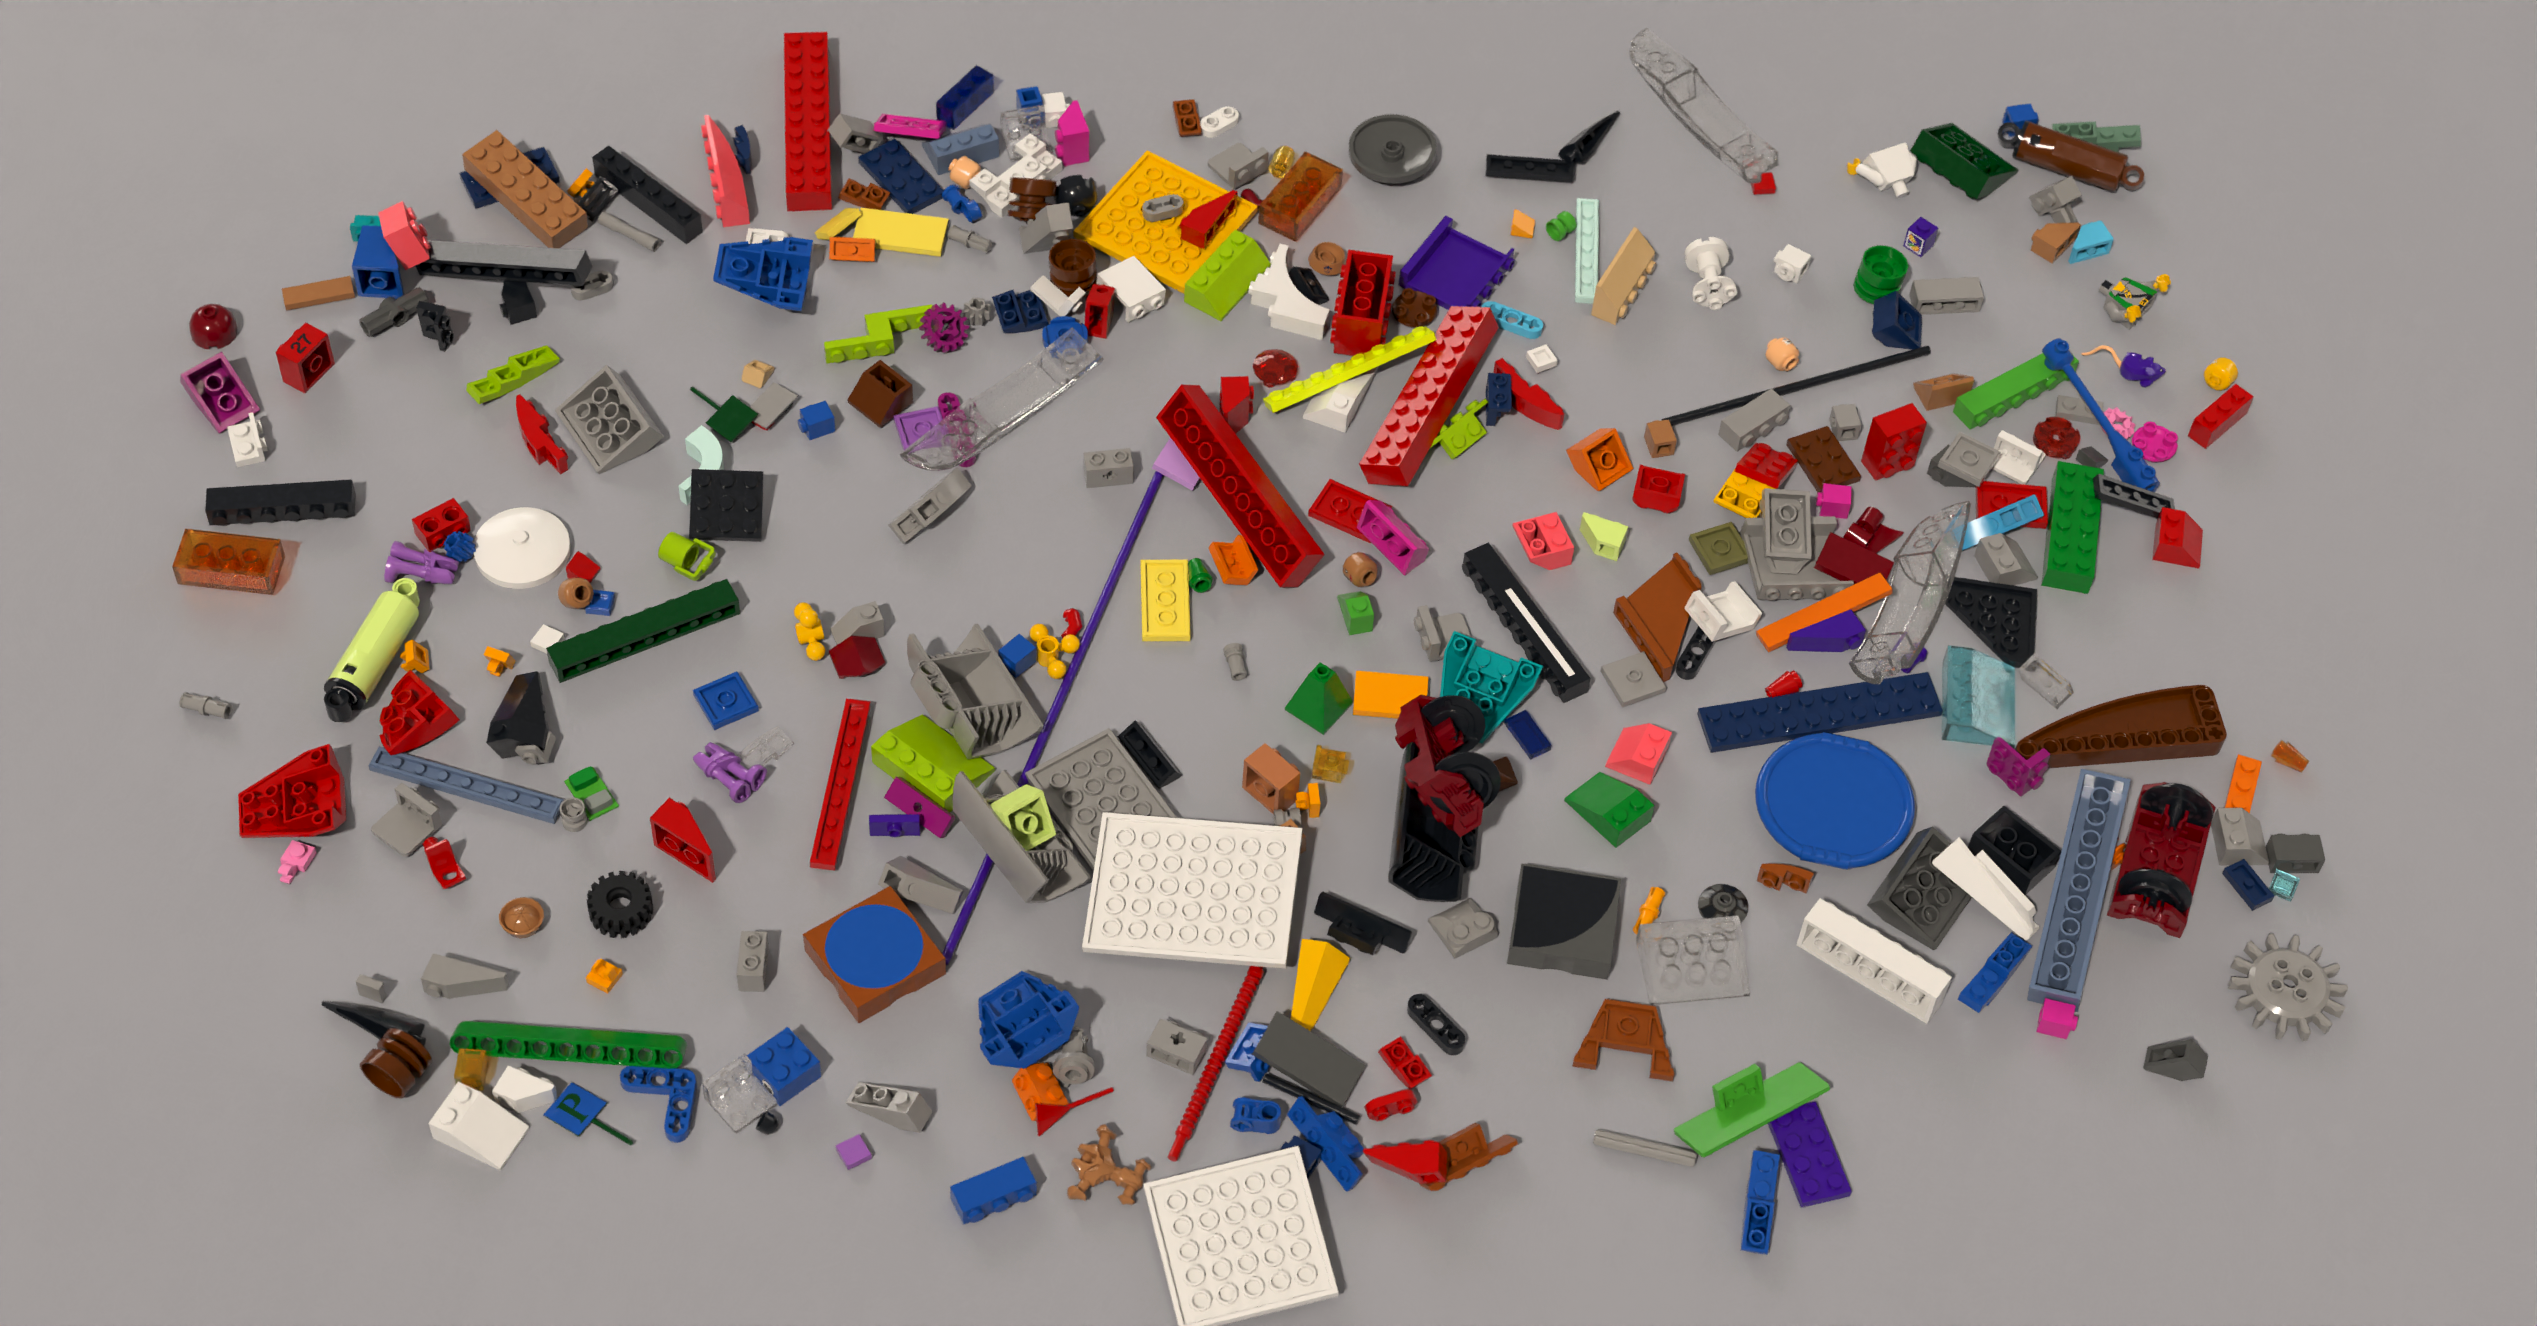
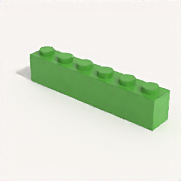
(2008, 391)

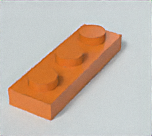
(2243, 783)

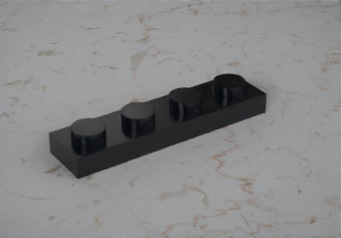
(1529, 168)
(2130, 496)

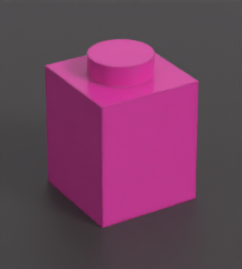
(1834, 500)
(2056, 1018)

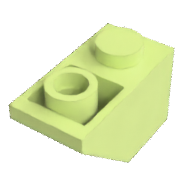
(1603, 536)

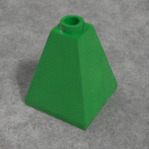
(1320, 699)

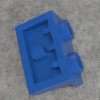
(1241, 1054)

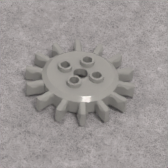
(2284, 1004)

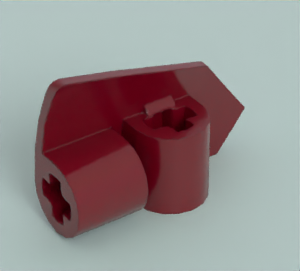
(1870, 531)

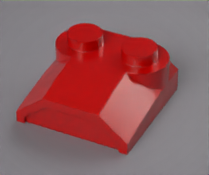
(1658, 489)

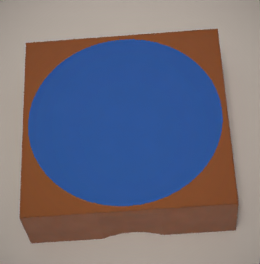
(874, 954)

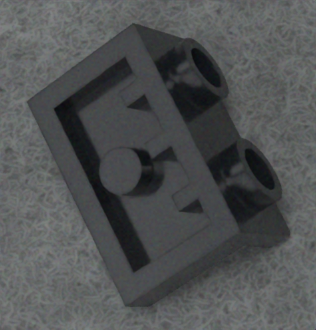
(435, 323)

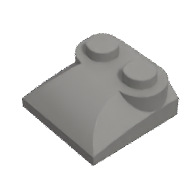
(1463, 927)

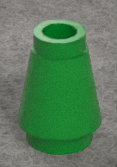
(1199, 577)

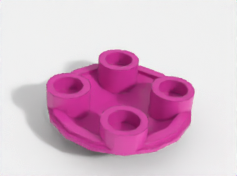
(2155, 442)

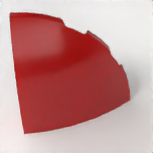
(413, 716)

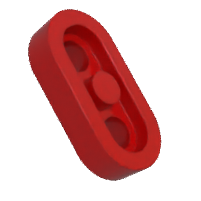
(1391, 1104)

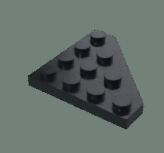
(1998, 615)

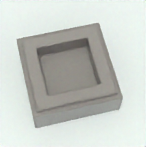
(371, 988)

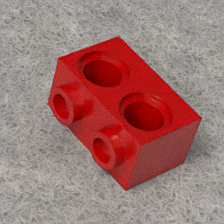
(440, 522)

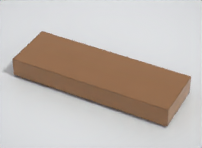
(318, 293)

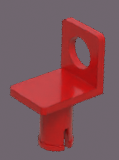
(442, 861)

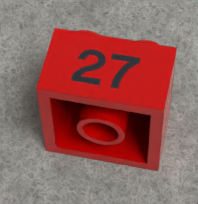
(305, 357)

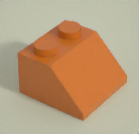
(1600, 458)

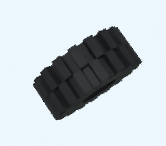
(623, 919)

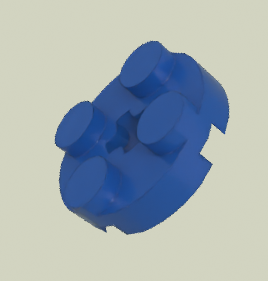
(1059, 326)

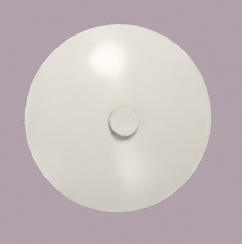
(522, 548)

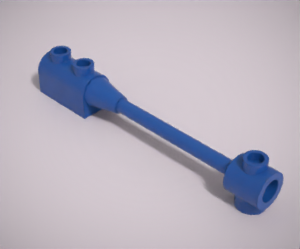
(2129, 459)

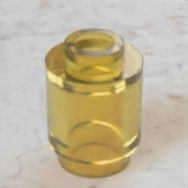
(1281, 161)

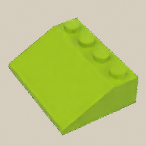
(927, 759)

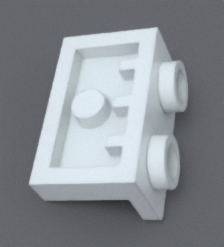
(246, 443)

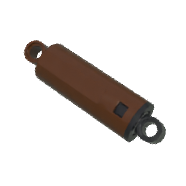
(2070, 156)

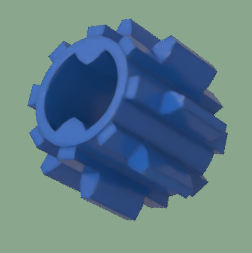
(459, 546)

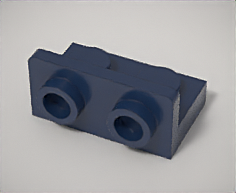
(1498, 396)

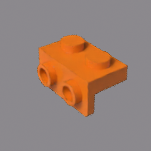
(1234, 561)
(1038, 1085)

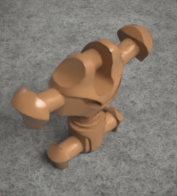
(1099, 1166)

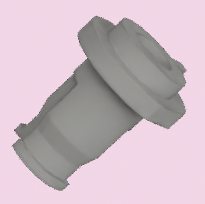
(1074, 1064)

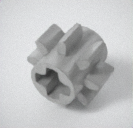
(977, 311)

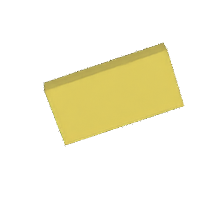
(838, 223)

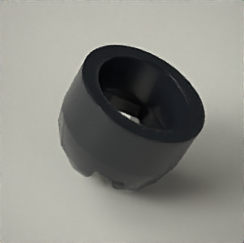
(767, 1123)

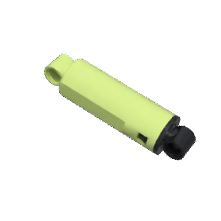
(371, 650)

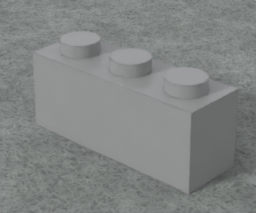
(1946, 295)
(1754, 420)

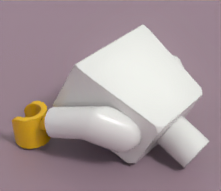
(1887, 168)

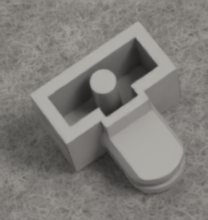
(2057, 200)

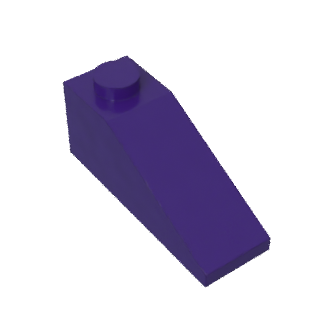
(1830, 635)

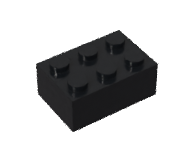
(2015, 849)

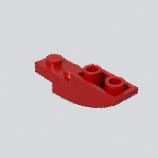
(1532, 400)
(537, 438)

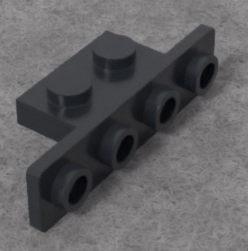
(1360, 927)

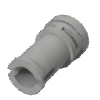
(1234, 656)

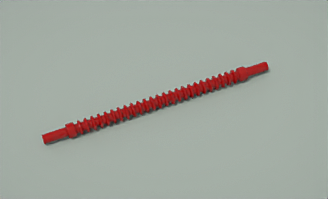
(1187, 1124)

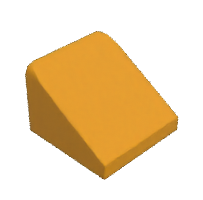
(1522, 225)

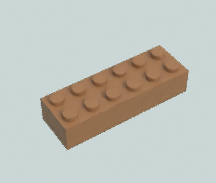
(525, 190)

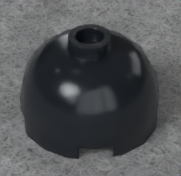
(1078, 192)

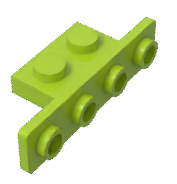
(1462, 431)

